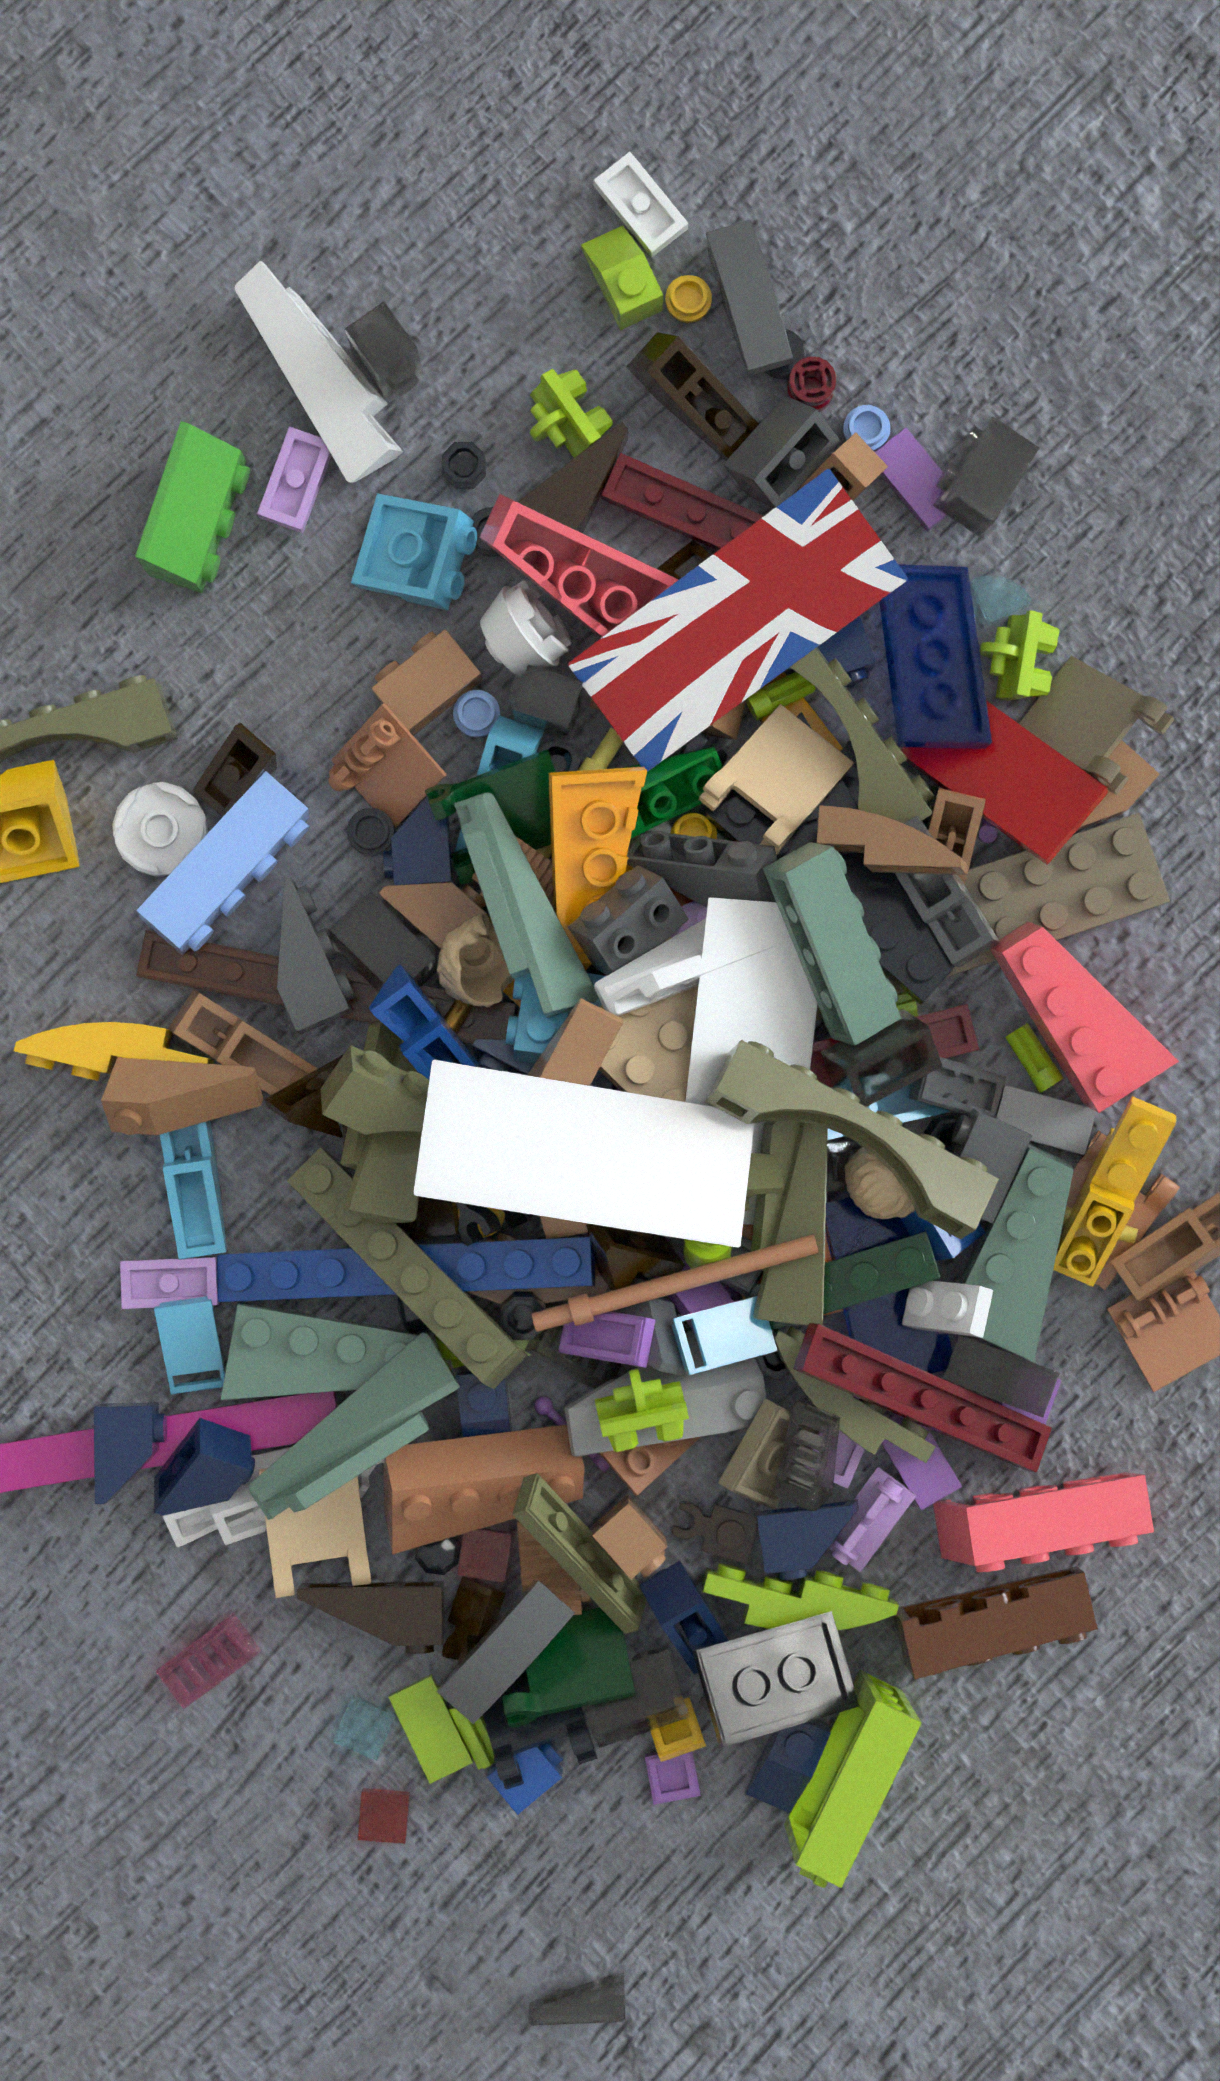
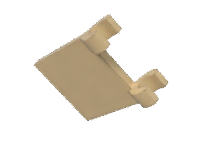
(781, 772)
(319, 1533)

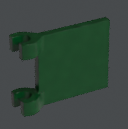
(521, 794)
(577, 1669)

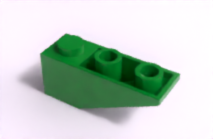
(674, 787)

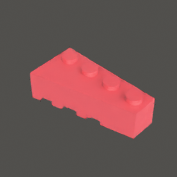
(575, 570)
(1085, 1027)
(1044, 1521)

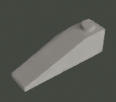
(715, 1402)

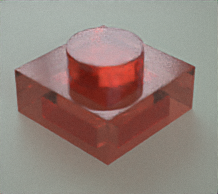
(485, 1554)
(383, 1815)

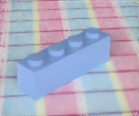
(224, 864)

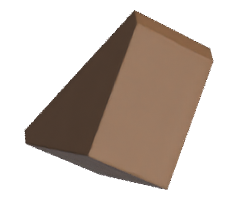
(957, 822)

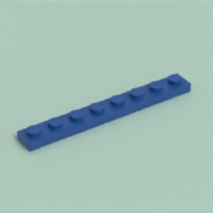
(345, 1274)

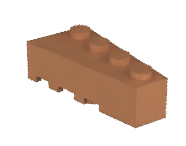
(471, 1482)

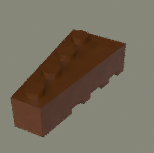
(995, 1622)

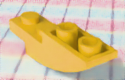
(96, 1046)
(1111, 1190)

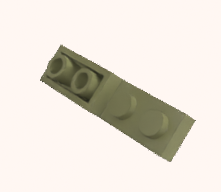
(858, 1418)

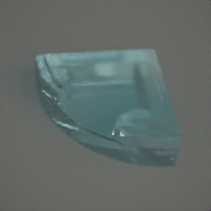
(999, 597)

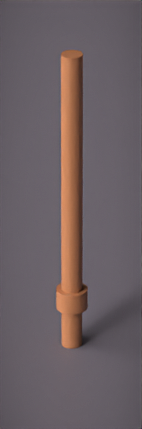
(582, 1308)

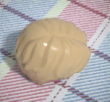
(473, 963)
(875, 1187)

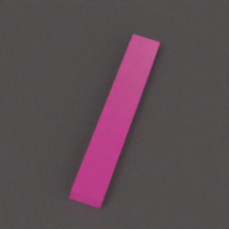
(71, 1454)

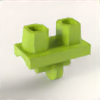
(561, 415)
(1015, 655)
(642, 1407)

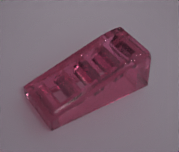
(238, 1637)

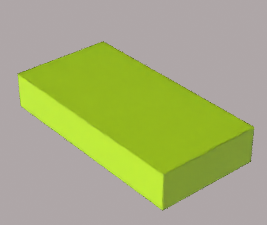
(430, 1729)

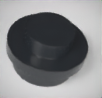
(370, 831)

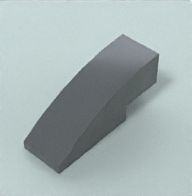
(748, 297)
(949, 911)
(505, 1651)

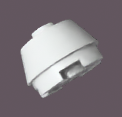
(523, 630)

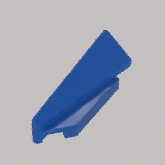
(418, 1023)

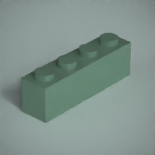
(833, 942)

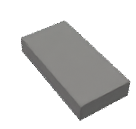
(1047, 1119)

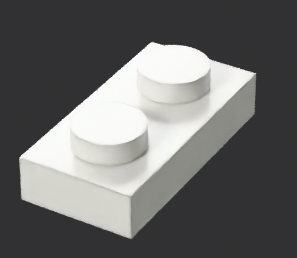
(640, 204)
(948, 1308)

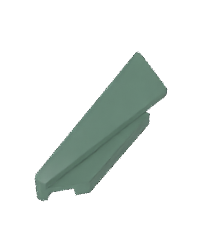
(520, 910)
(360, 1431)

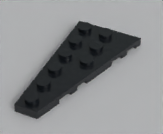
(906, 943)

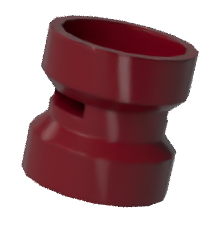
(809, 390)

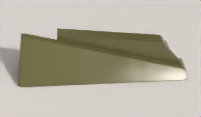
(383, 1160)
(795, 1288)

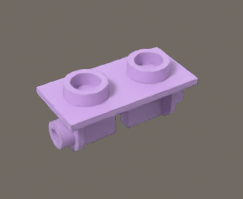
(880, 1508)

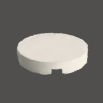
(158, 827)

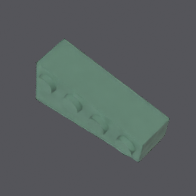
(1020, 1252)
(304, 1353)

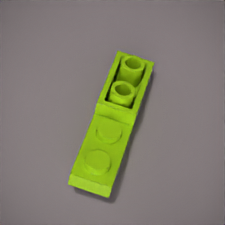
(774, 1603)

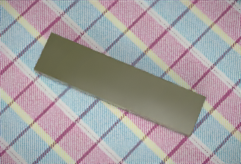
(579, 1553)

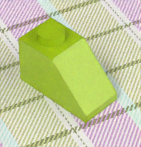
(624, 277)

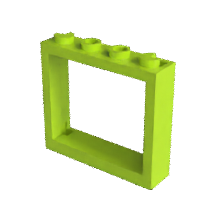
(851, 1781)

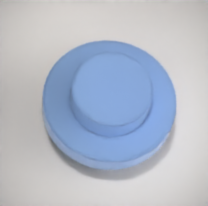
(869, 424)
(476, 713)

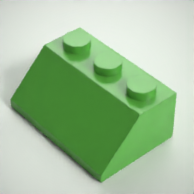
(192, 509)

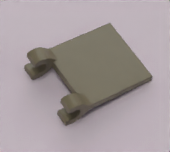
(1089, 717)

